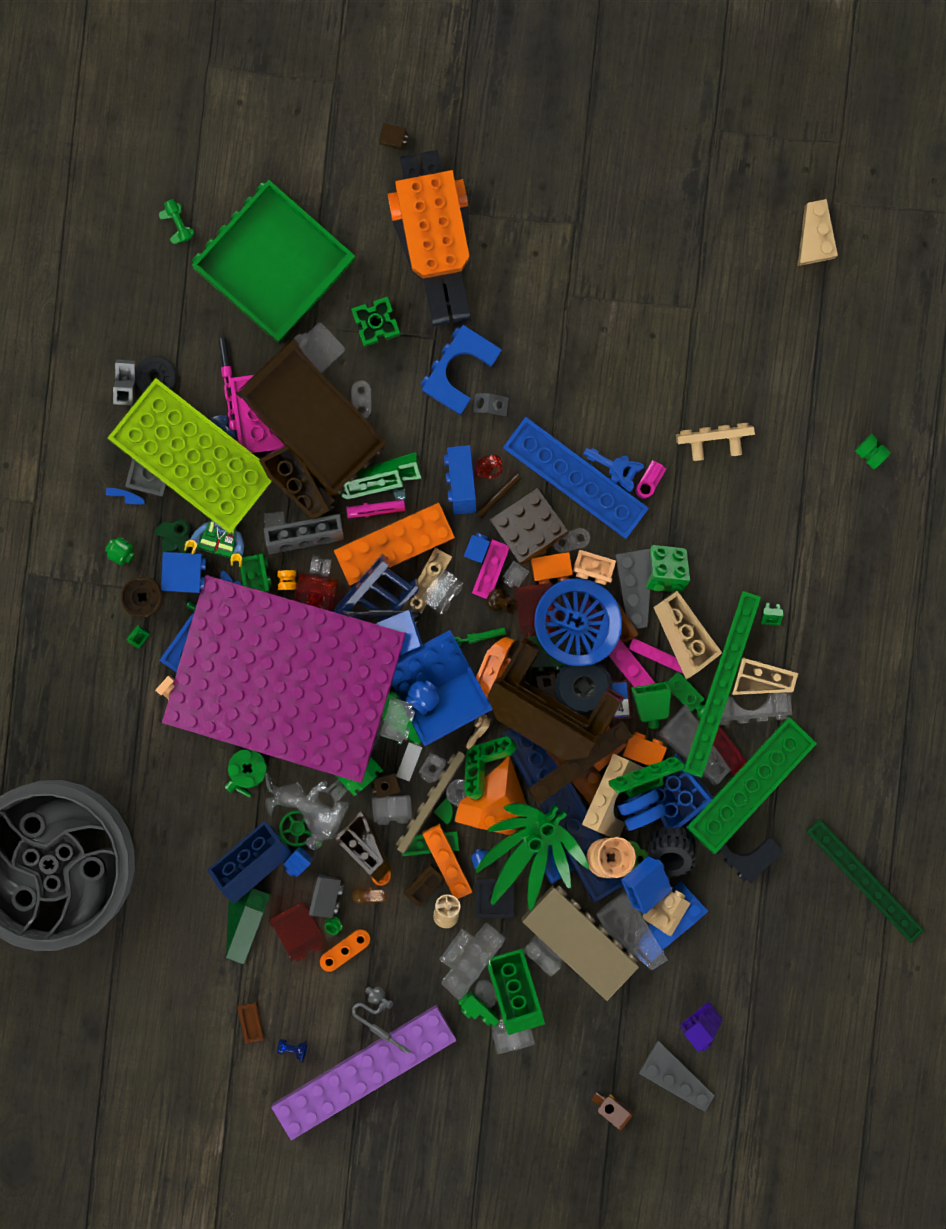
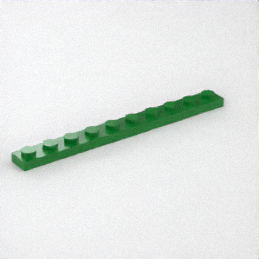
(722, 684)

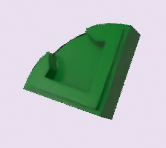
(444, 811)

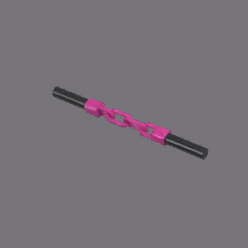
(227, 372)

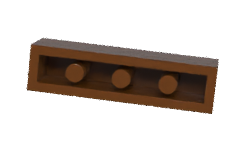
(586, 783)

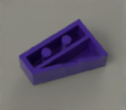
(702, 1027)

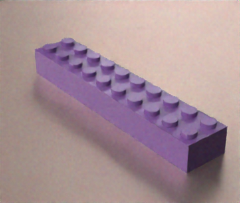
(363, 1073)

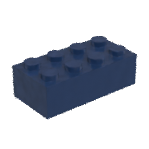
(249, 862)

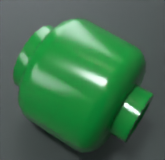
(120, 551)

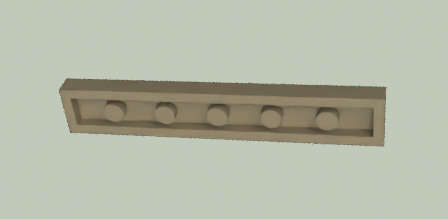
(425, 809)

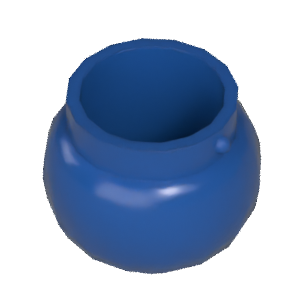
(423, 696)

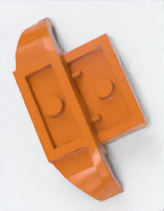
(494, 663)

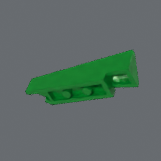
(383, 476)

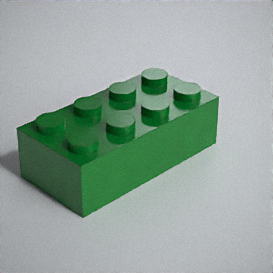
(515, 992)

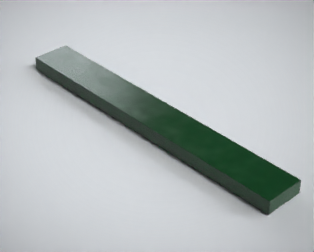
(865, 880)

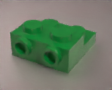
(473, 1007)

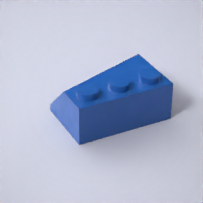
(682, 797)

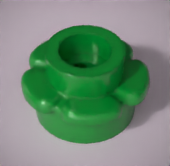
(333, 925)

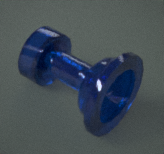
(299, 1050)

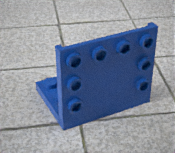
(447, 669)

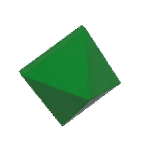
(137, 636)

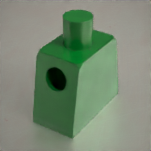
(652, 702)

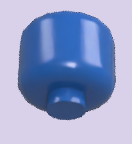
(478, 856)

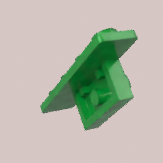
(646, 778)

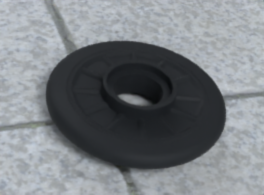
(151, 365)

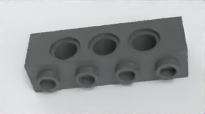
(303, 534)

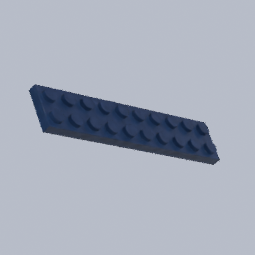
(535, 764)

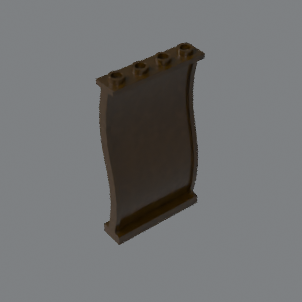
(312, 418)

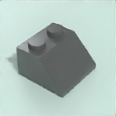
(325, 896)

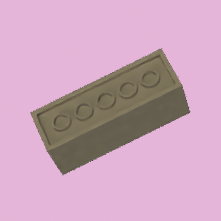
(580, 941)

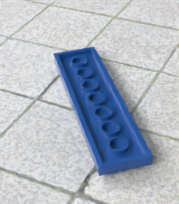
(575, 478)

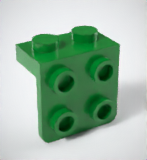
(668, 569)

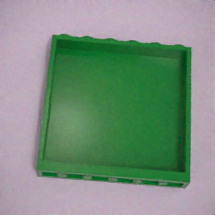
(272, 261)

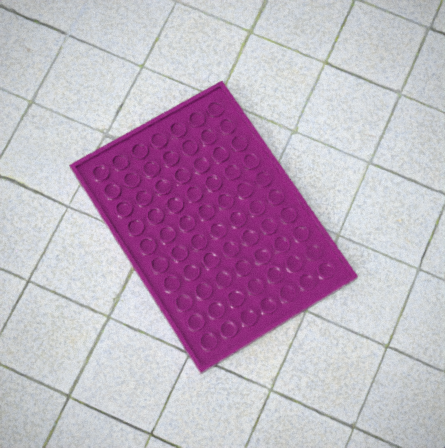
(284, 678)

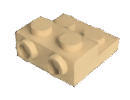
(668, 912)

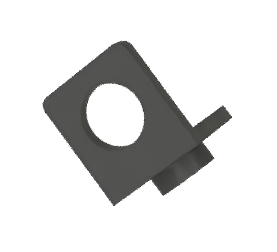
(492, 404)

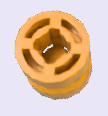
(287, 575)

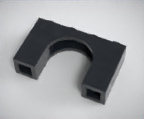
(753, 863)

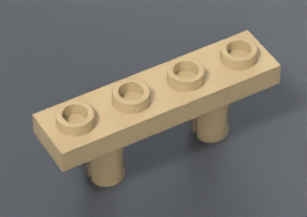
(697, 438)
(436, 562)

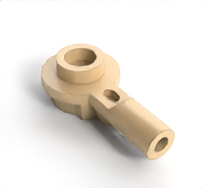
(481, 724)

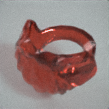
(485, 466)

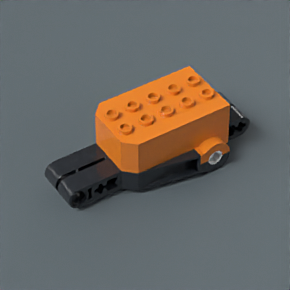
(433, 229)

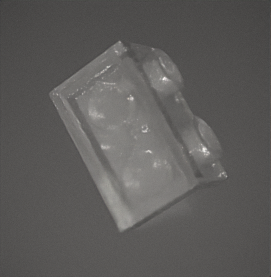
(397, 719)

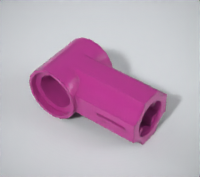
(651, 479)

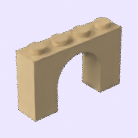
(601, 811)

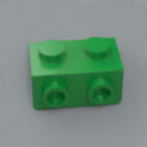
(254, 573)

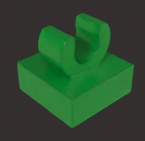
(772, 616)

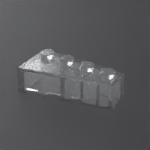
(680, 733)

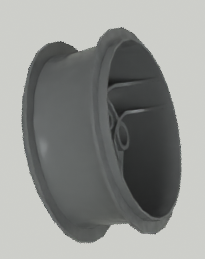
(90, 900)

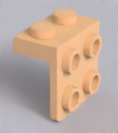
(594, 566)

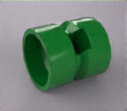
(872, 451)

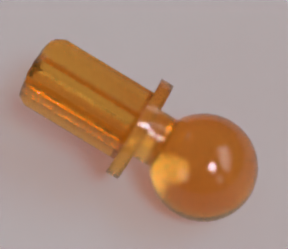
(359, 895)

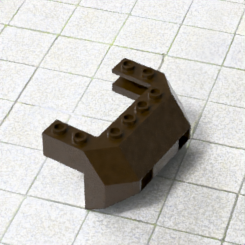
(544, 717)

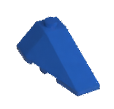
(690, 917)

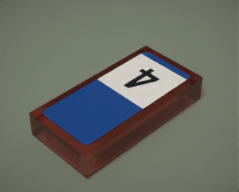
(622, 688)

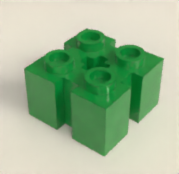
(381, 311)

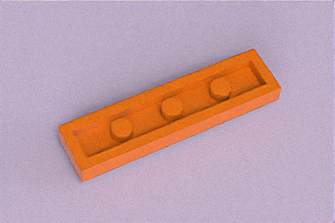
(447, 861)

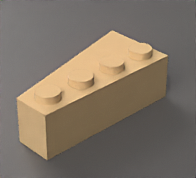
(686, 635)

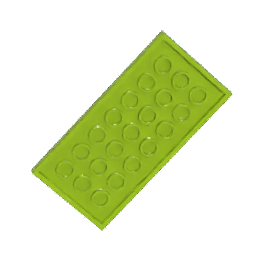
(191, 455)

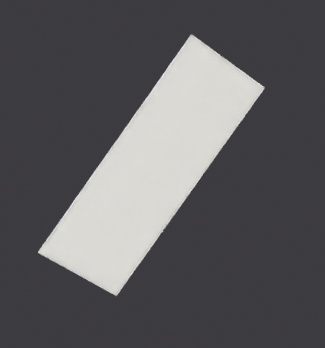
(409, 761)

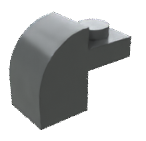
(124, 385)

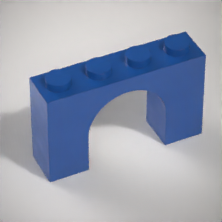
(464, 342)

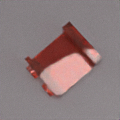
(528, 599)
(297, 931)

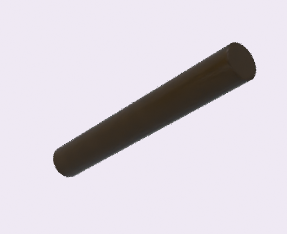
(498, 495)

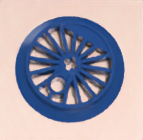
(606, 635)

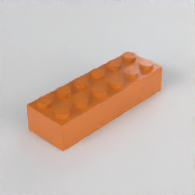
(396, 541)

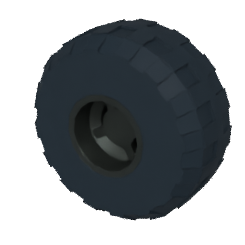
(582, 686)

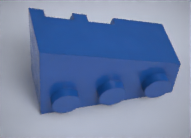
(461, 479)

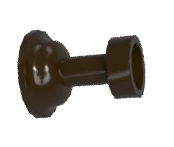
(497, 600)

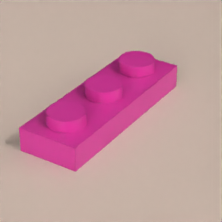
(490, 569)

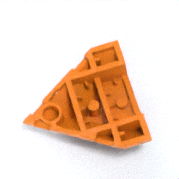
(500, 789)

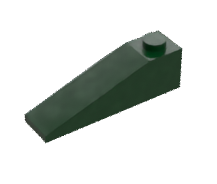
(243, 922)

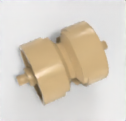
(446, 911)

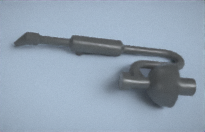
(377, 996)

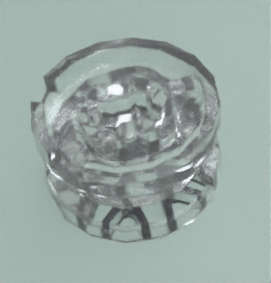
(455, 791)

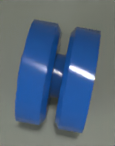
(642, 810)

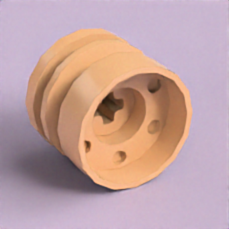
(620, 858)

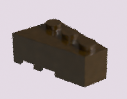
(364, 846)

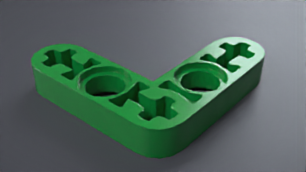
(479, 753)

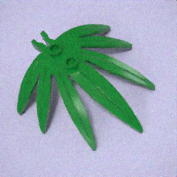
(537, 835)

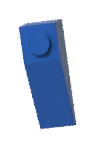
(297, 862)

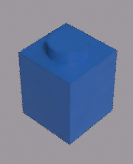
(477, 547)

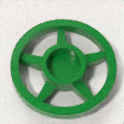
(296, 828)

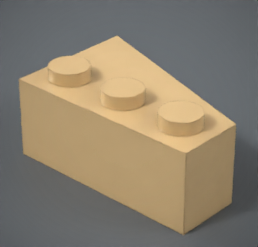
(817, 234)
(757, 678)

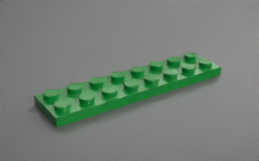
(751, 785)

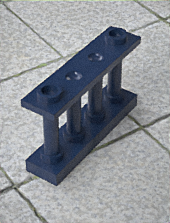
(368, 581)

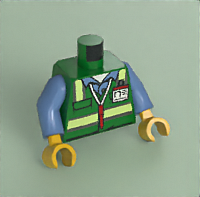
(216, 540)

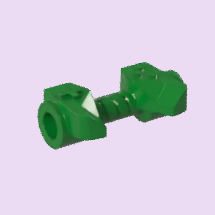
(173, 210)

